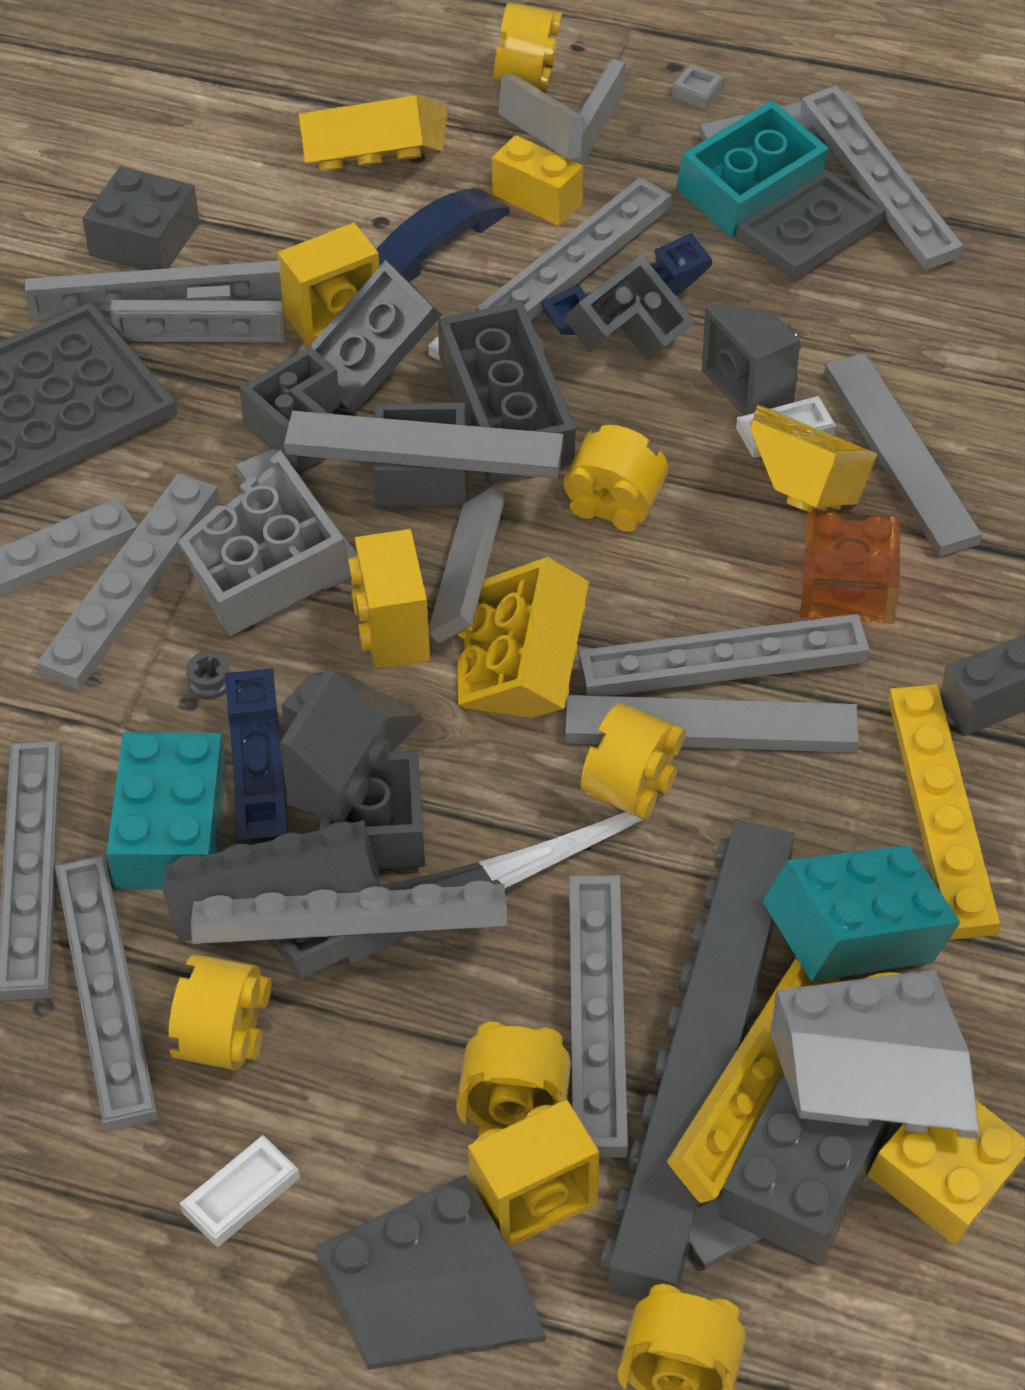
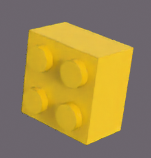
(323, 277)
(390, 599)
(535, 1171)
(949, 1176)

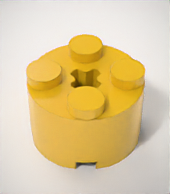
(527, 44)
(615, 477)
(632, 760)
(218, 1012)
(510, 1074)
(682, 1343)

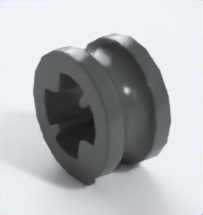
(204, 663)

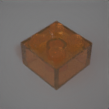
(850, 566)

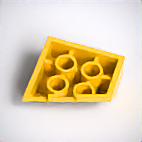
(372, 132)
(810, 463)
(522, 641)

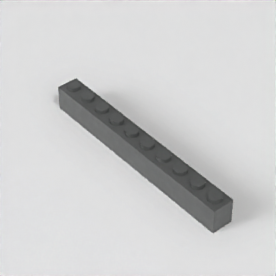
(706, 1036)

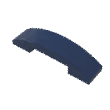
(437, 226)
(676, 263)
(256, 756)

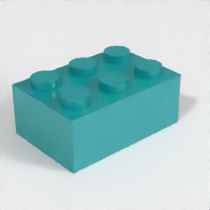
(749, 165)
(164, 804)
(860, 912)

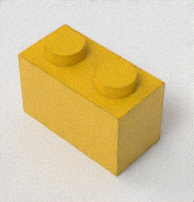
(537, 180)

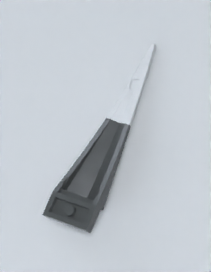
(317, 954)

